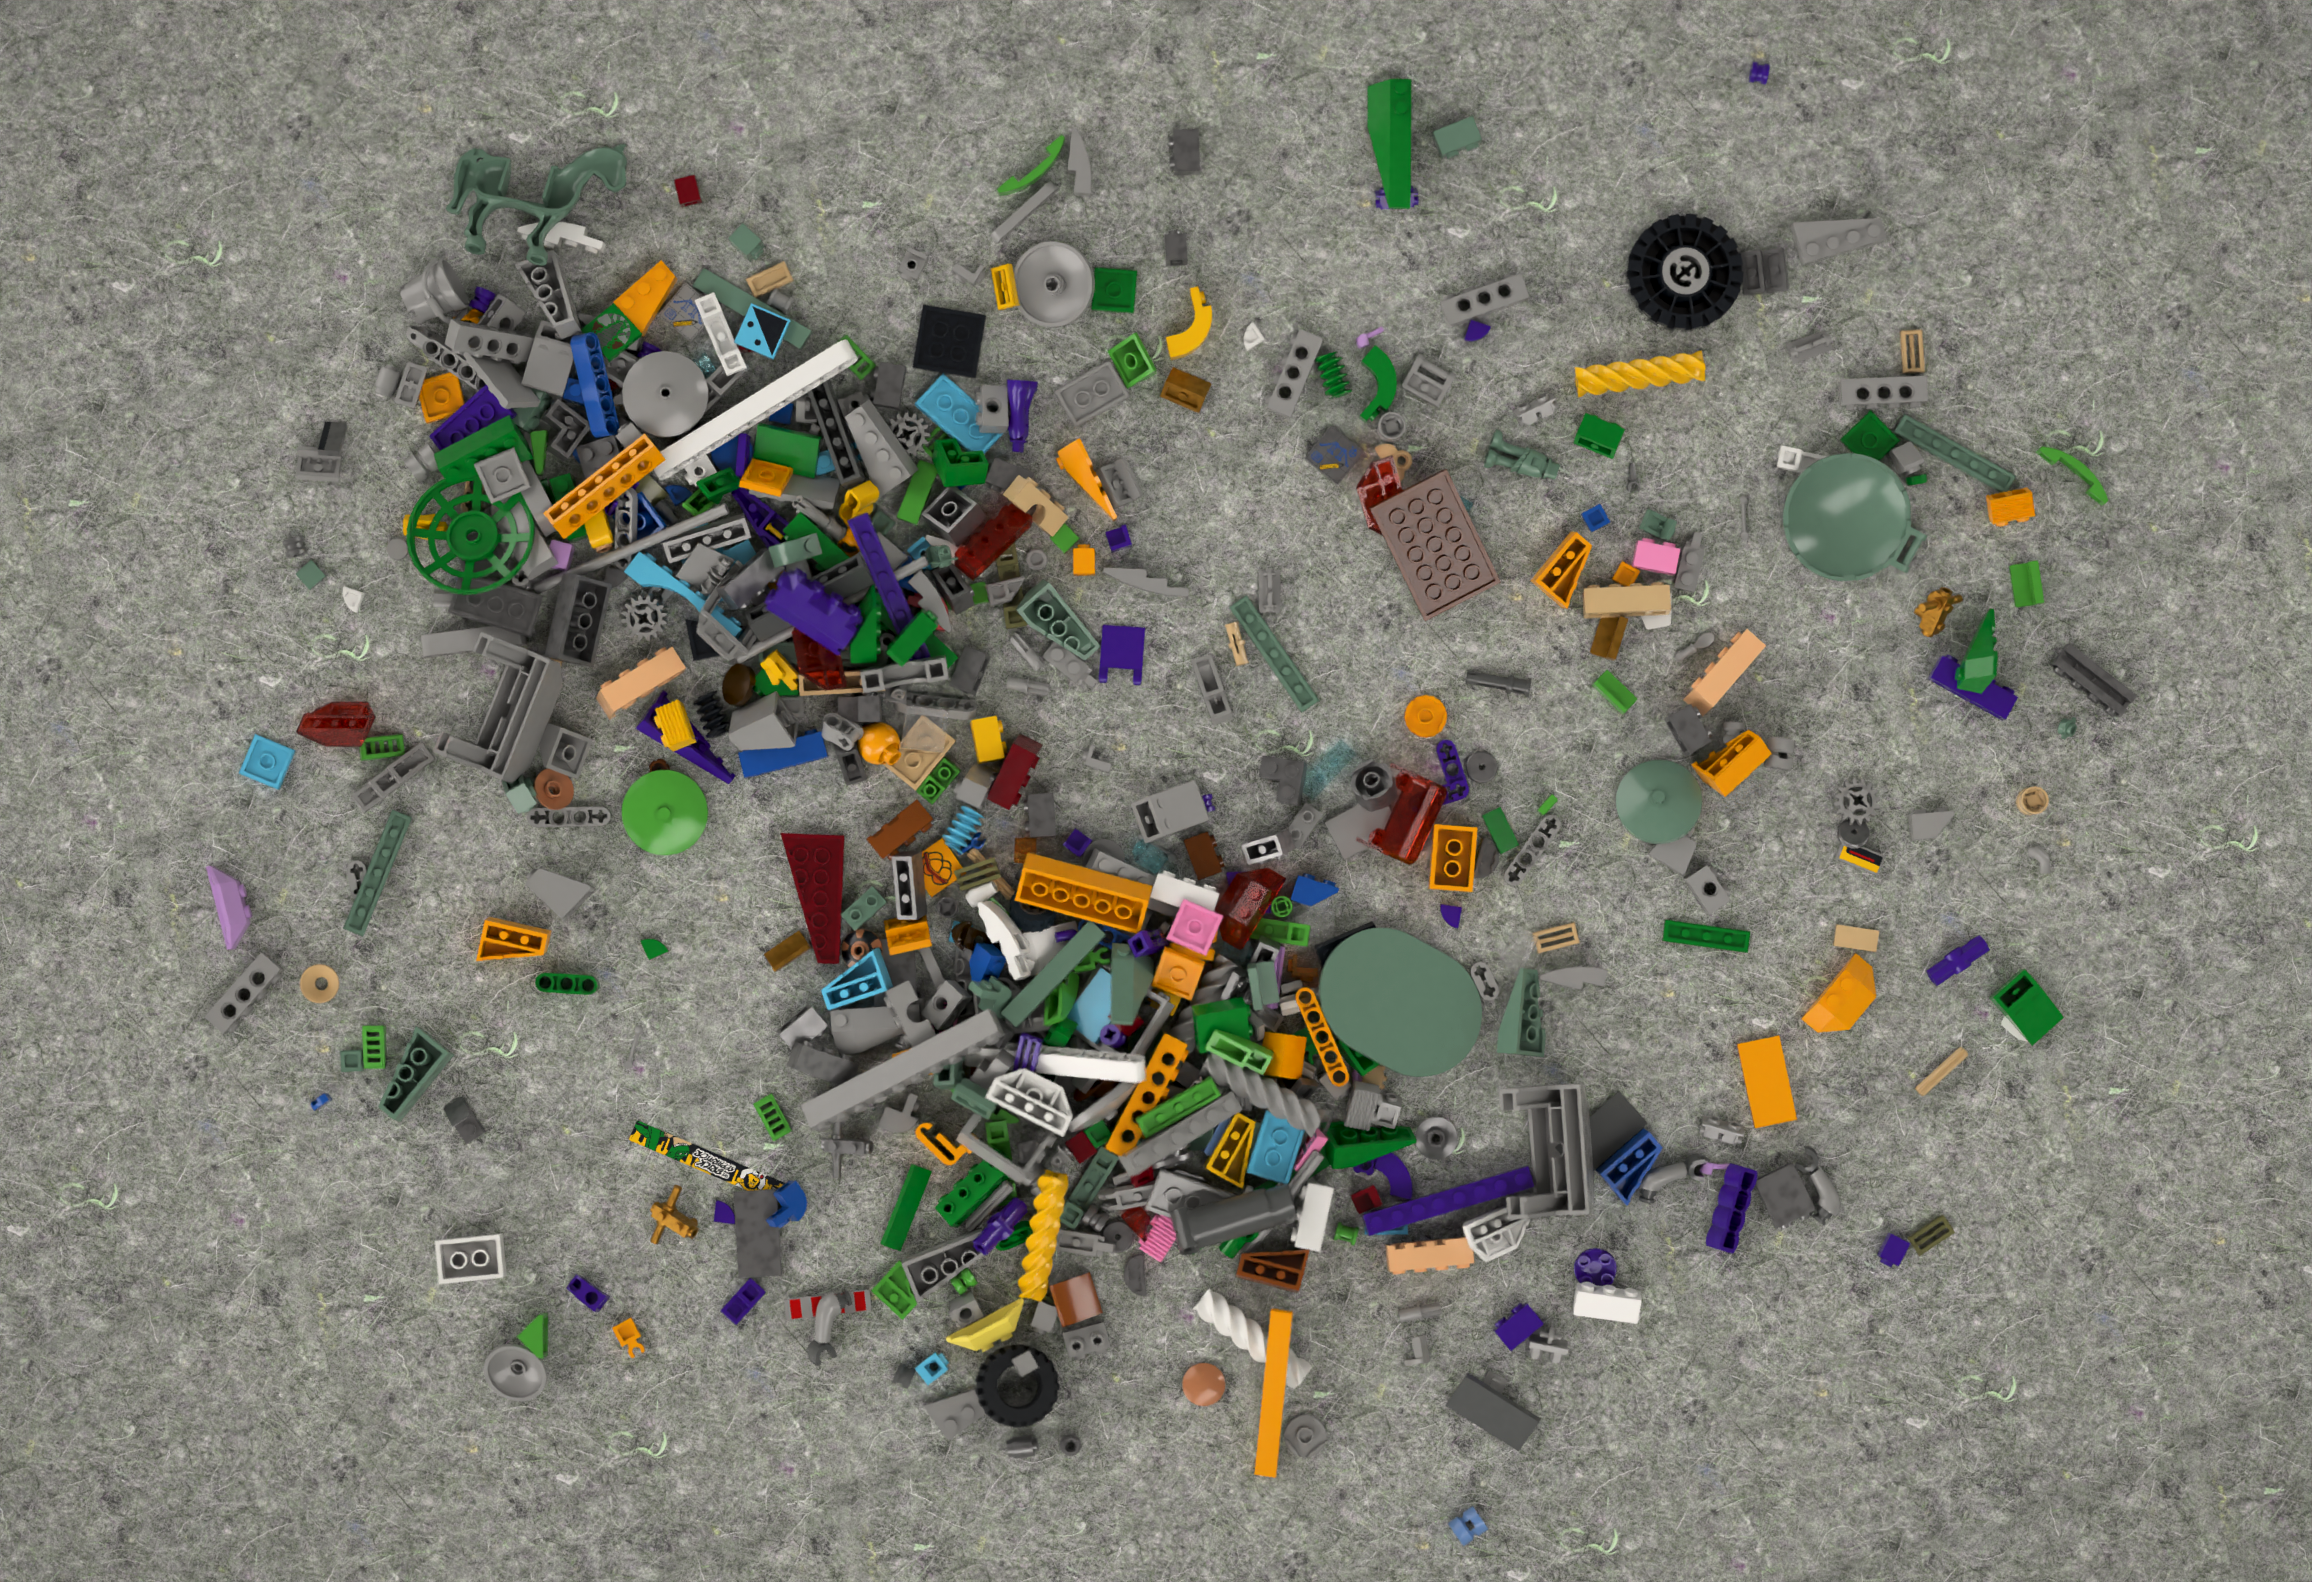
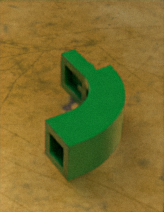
(1383, 370)

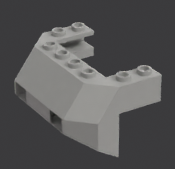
(515, 714)
(1560, 1181)

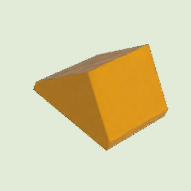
(1287, 1055)

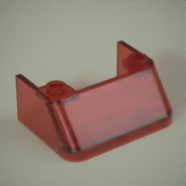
(1410, 818)

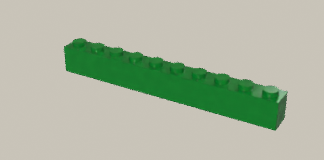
(833, 555)

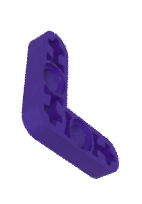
(1451, 781)

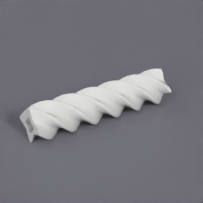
(1246, 1333)

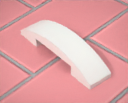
(720, 334)
(1796, 459)

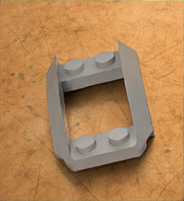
(716, 635)

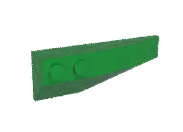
(1391, 137)

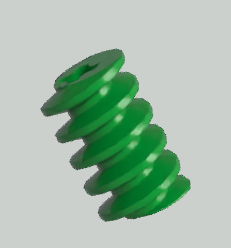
(1332, 375)

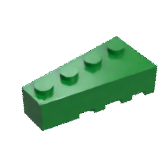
(458, 459)

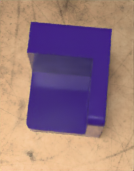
(1118, 539)
(1077, 843)

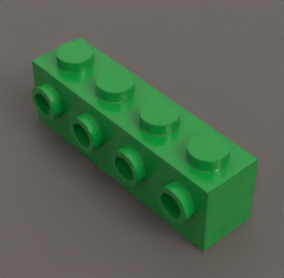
(971, 1192)

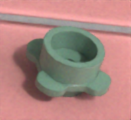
(2067, 727)

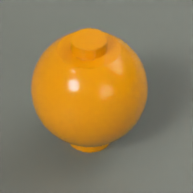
(879, 744)

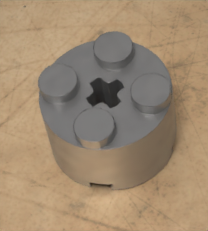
(1373, 785)

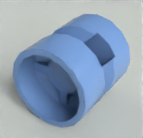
(1461, 1530)

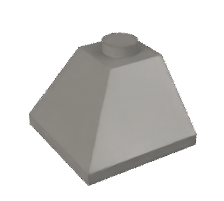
(564, 750)

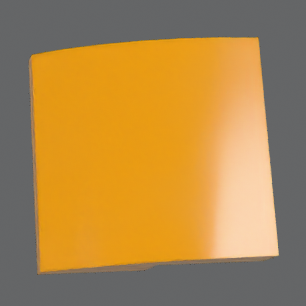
(907, 934)

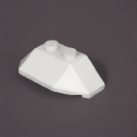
(1033, 1099)
(1494, 1233)

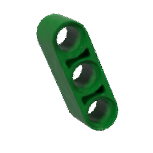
(557, 979)

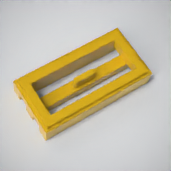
(1008, 286)

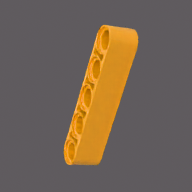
(1322, 1048)

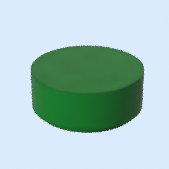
(1916, 479)

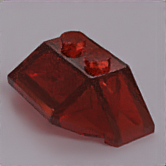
(1377, 484)
(818, 662)
(338, 724)
(1246, 904)

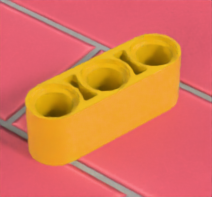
(599, 530)

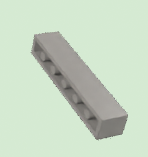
(1180, 1133)

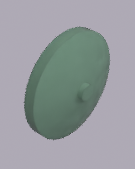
(1659, 801)

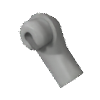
(2042, 856)

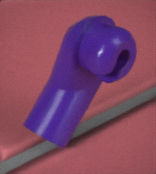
(1065, 935)

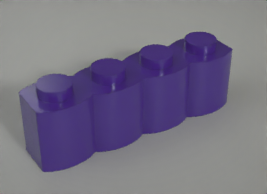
(1731, 1208)

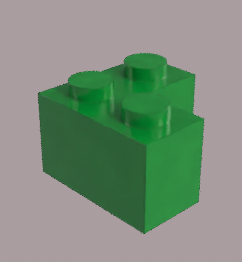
(958, 467)

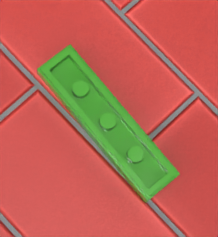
(1178, 1107)

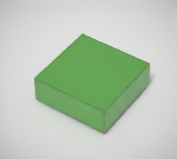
(1064, 538)
(1547, 805)

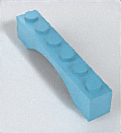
(649, 574)

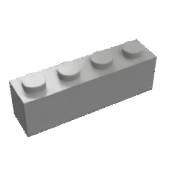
(711, 535)

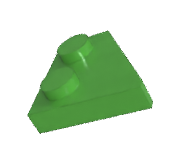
(896, 1291)

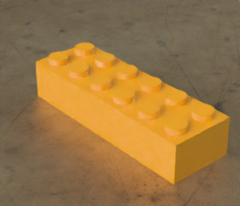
(1083, 893)

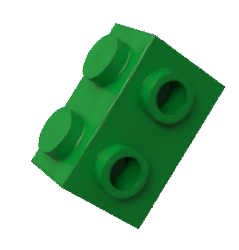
(1599, 435)

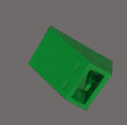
(866, 641)
(2026, 1006)

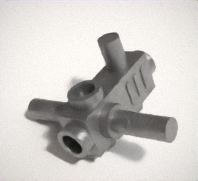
(839, 1145)

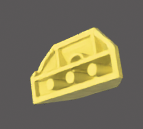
(989, 1328)

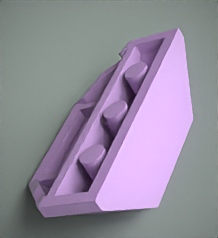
(230, 905)

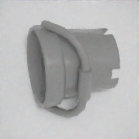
(435, 293)

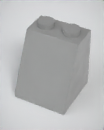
(763, 725)
(558, 891)

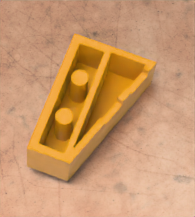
(646, 296)
(1734, 763)

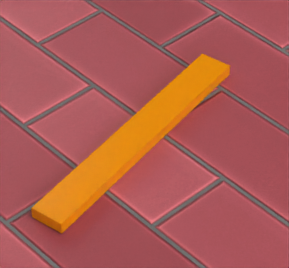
(1273, 1392)

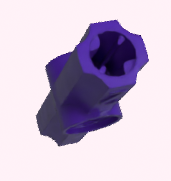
(1957, 960)
(1000, 1226)

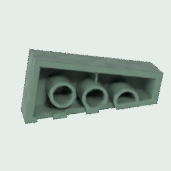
(414, 1074)

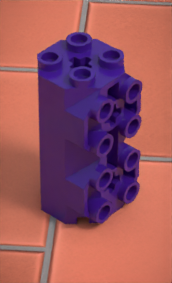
(813, 610)

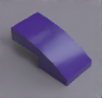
(742, 1301)

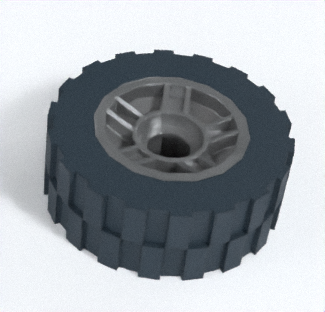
(1030, 917)

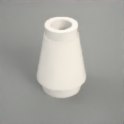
(981, 893)

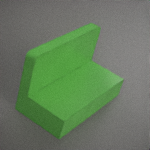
(2026, 584)
(1614, 692)

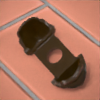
(964, 936)

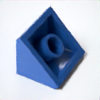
(647, 520)

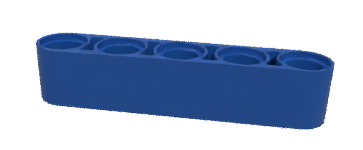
(594, 385)

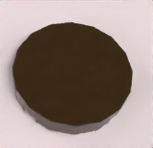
(738, 684)

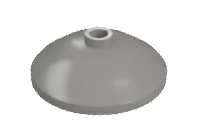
(509, 1378)

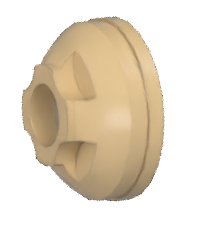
(309, 979)

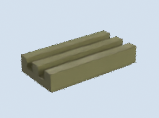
(960, 879)
(1915, 1244)

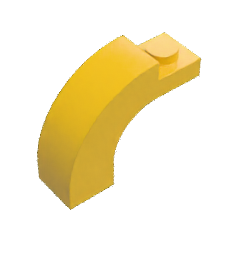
(1190, 340)

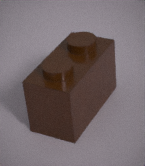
(1203, 856)

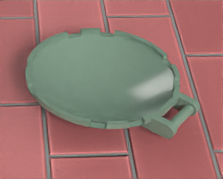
(1849, 518)

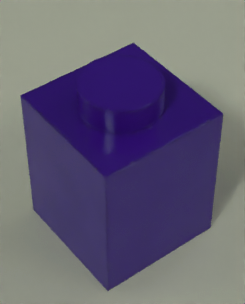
(1892, 1250)

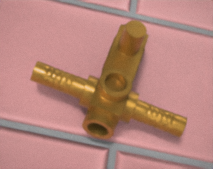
(1935, 610)
(668, 1216)

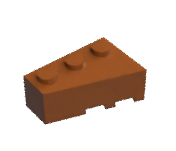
(901, 830)
(1274, 1269)

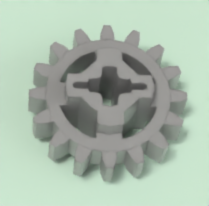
(915, 432)
(637, 612)
(1862, 807)

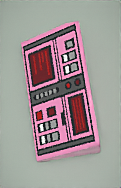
(1308, 1146)

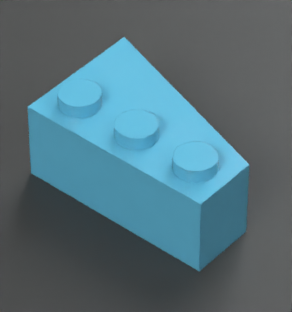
(860, 981)

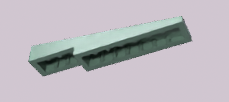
(740, 301)

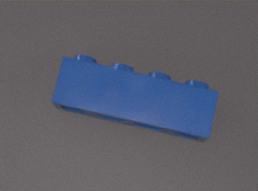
(763, 761)

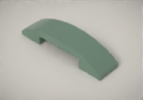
(1088, 1187)

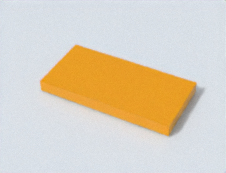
(1766, 1081)

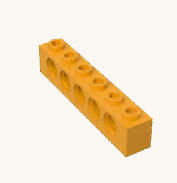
(604, 486)
(1167, 1045)

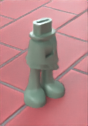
(1528, 463)

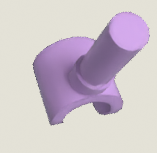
(1362, 340)
(1708, 1168)

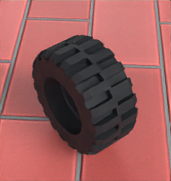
(1011, 1415)

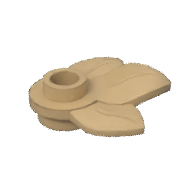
(1387, 449)

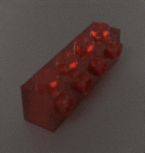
(992, 541)

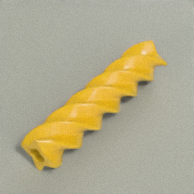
(1639, 373)
(1043, 1241)

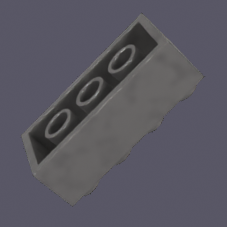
(578, 620)

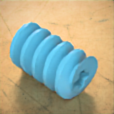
(962, 829)

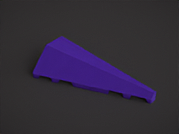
(760, 516)
(697, 753)

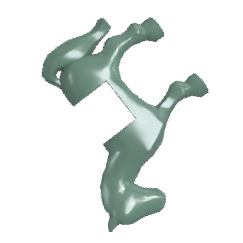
(561, 194)

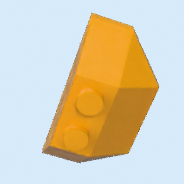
(1843, 998)

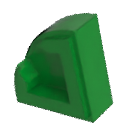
(653, 948)

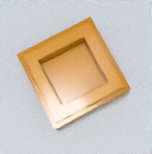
(1625, 574)

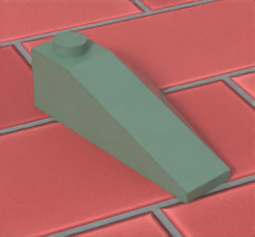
(1051, 616)
(1128, 983)
(1521, 1024)

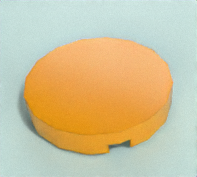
(1425, 716)

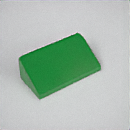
(1500, 830)

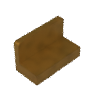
(1185, 389)
(1609, 637)
(787, 951)

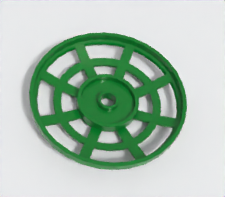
(457, 534)

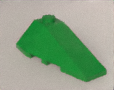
(1980, 660)
(1352, 1146)

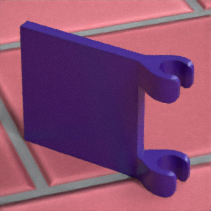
(1122, 649)

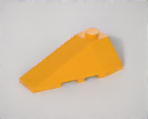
(1079, 467)

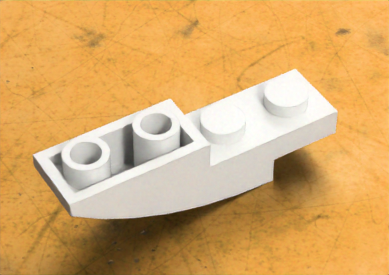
(570, 233)
(1004, 931)

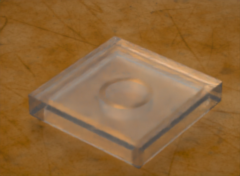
(924, 728)

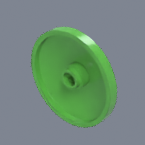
(664, 812)

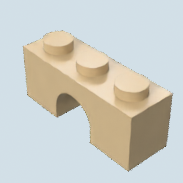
(1048, 514)

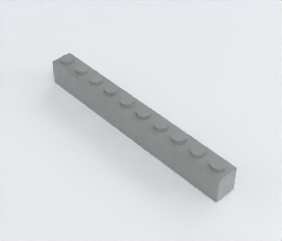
(903, 1070)

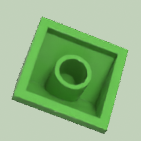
(1132, 361)
(536, 1336)

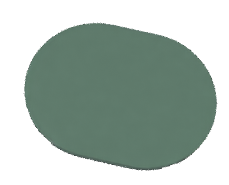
(1400, 1002)

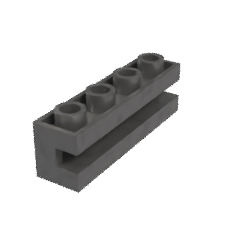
(2093, 680)

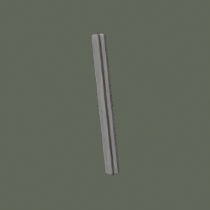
(1295, 1186)

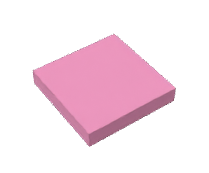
(1194, 927)

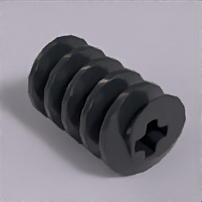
(711, 715)

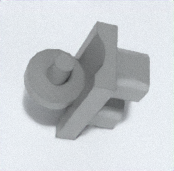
(1548, 1342)

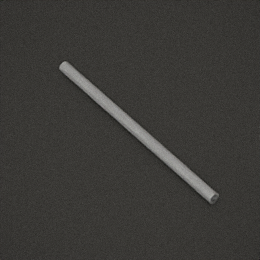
(634, 547)
(900, 573)

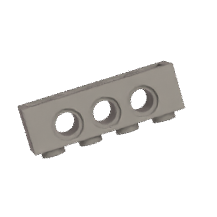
(1454, 316)
(460, 333)
(1915, 384)
(1286, 406)
(218, 1013)

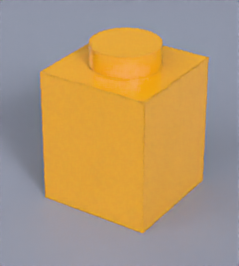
(1084, 560)

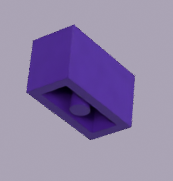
(1517, 1326)

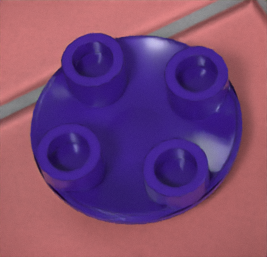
(1595, 1267)

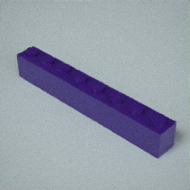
(1447, 1200)

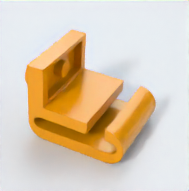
(958, 1152)

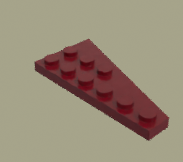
(818, 878)

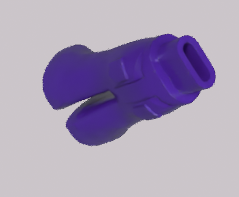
(1020, 397)

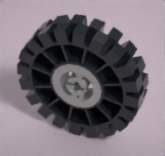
(1704, 298)

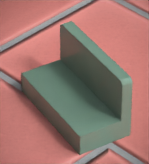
(1263, 983)
(973, 1098)

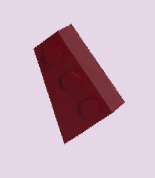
(1014, 772)

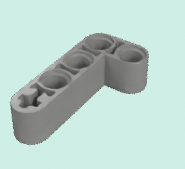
(537, 499)

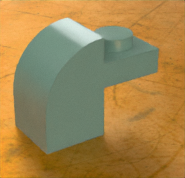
(795, 550)
(993, 995)

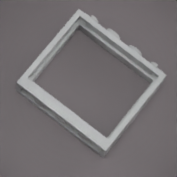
(1151, 1030)
(997, 1160)

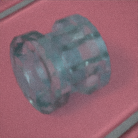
(704, 364)

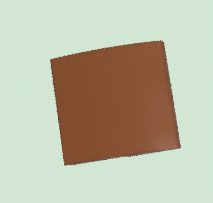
(1075, 1299)

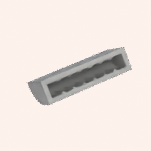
(541, 556)

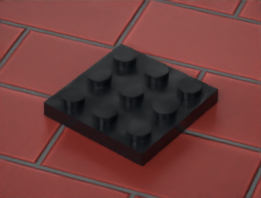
(949, 341)

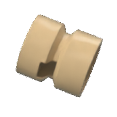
(2032, 800)

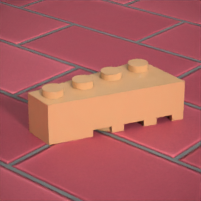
(1724, 672)
(640, 681)
(1428, 1254)

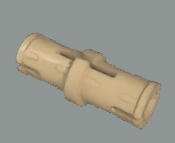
(1239, 655)

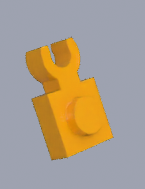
(627, 1334)

